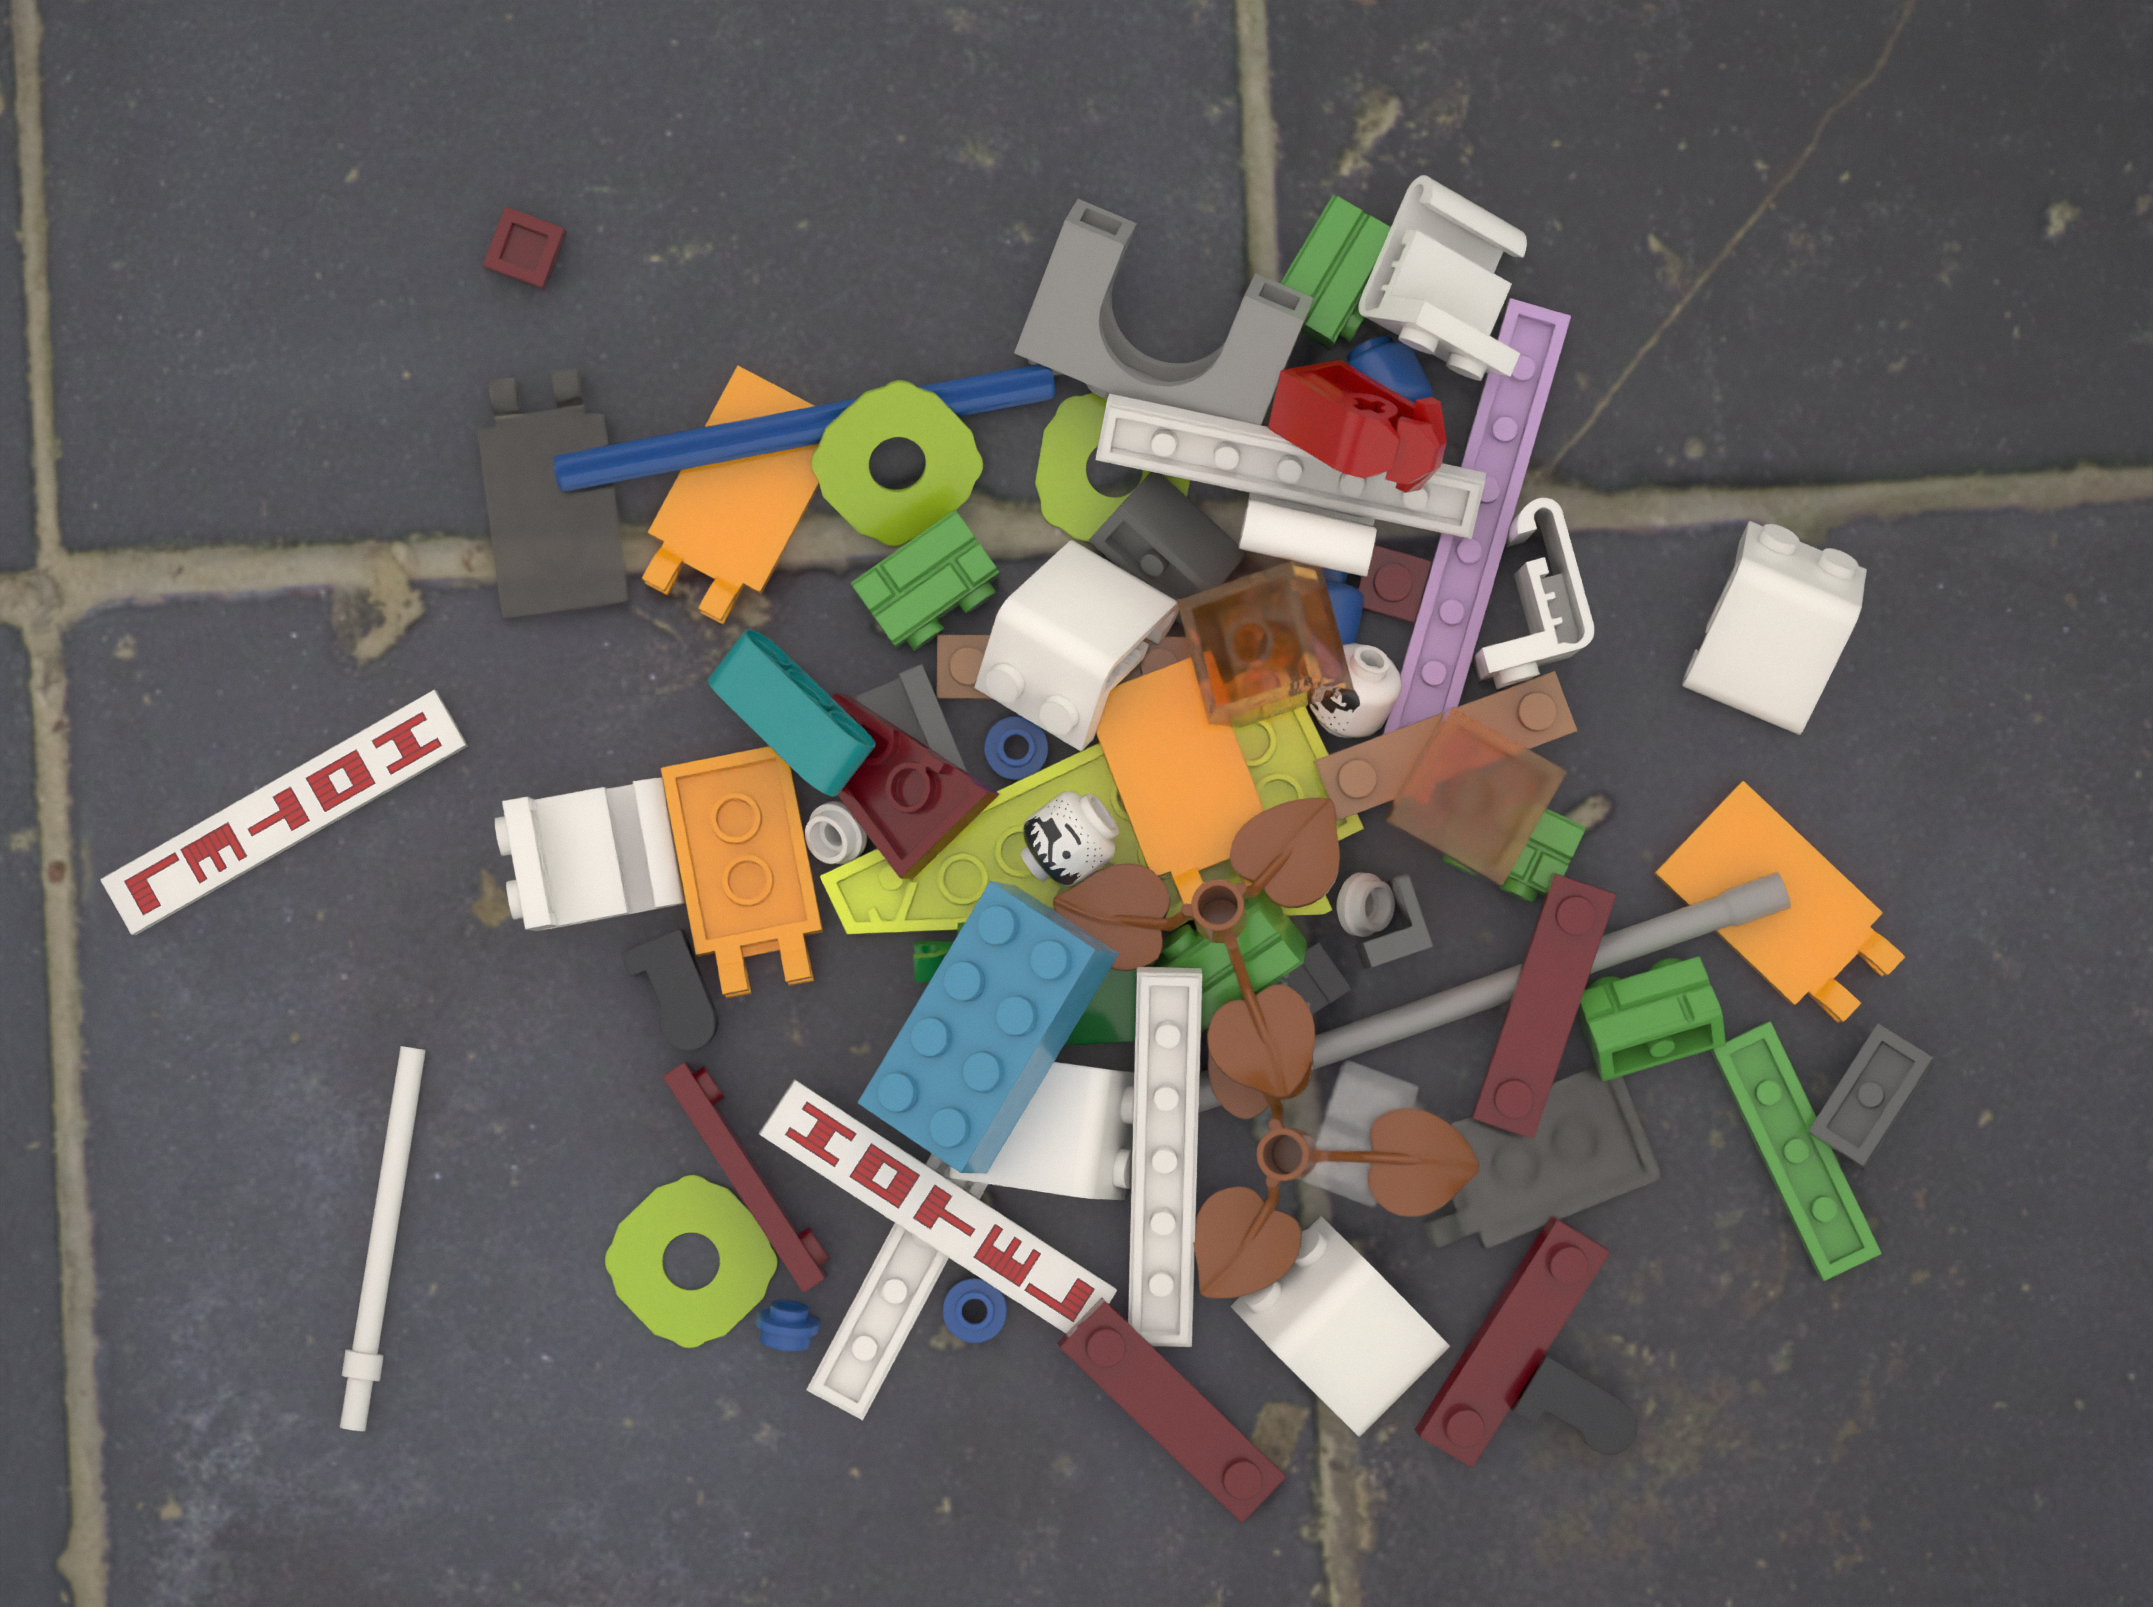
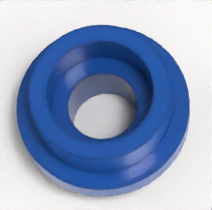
(1009, 767)
(974, 1289)
(787, 1325)

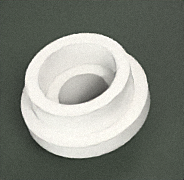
(834, 834)
(1365, 904)

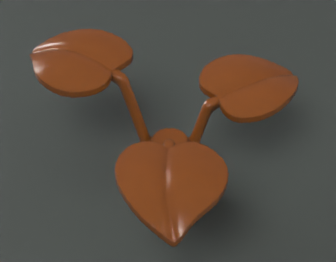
(1286, 852)
(1250, 1245)

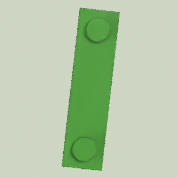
(1798, 1163)

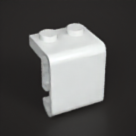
(1439, 279)
(1308, 534)
(1552, 605)
(1778, 627)
(1071, 641)
(590, 855)
(1070, 1137)
(1342, 1328)

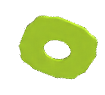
(887, 413)
(1061, 474)
(639, 1273)

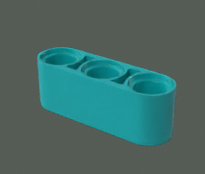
(791, 712)

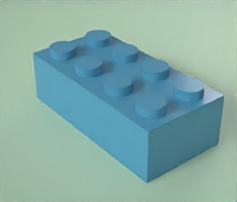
(988, 1028)

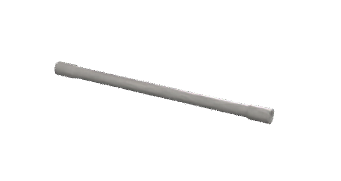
(1730, 908)

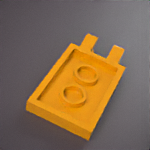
(734, 513)
(1176, 774)
(743, 863)
(1799, 946)

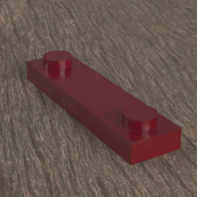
(1543, 1005)
(699, 1097)
(1512, 1341)
(1171, 1410)

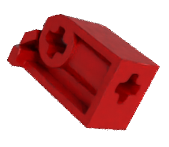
(1359, 424)

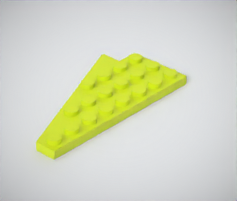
(989, 849)

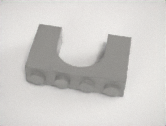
(1077, 334)

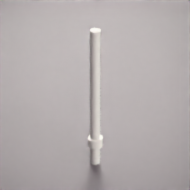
(363, 1362)

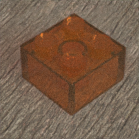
(1265, 644)
(1474, 796)

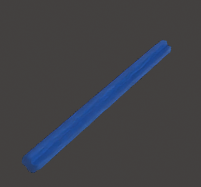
(780, 431)

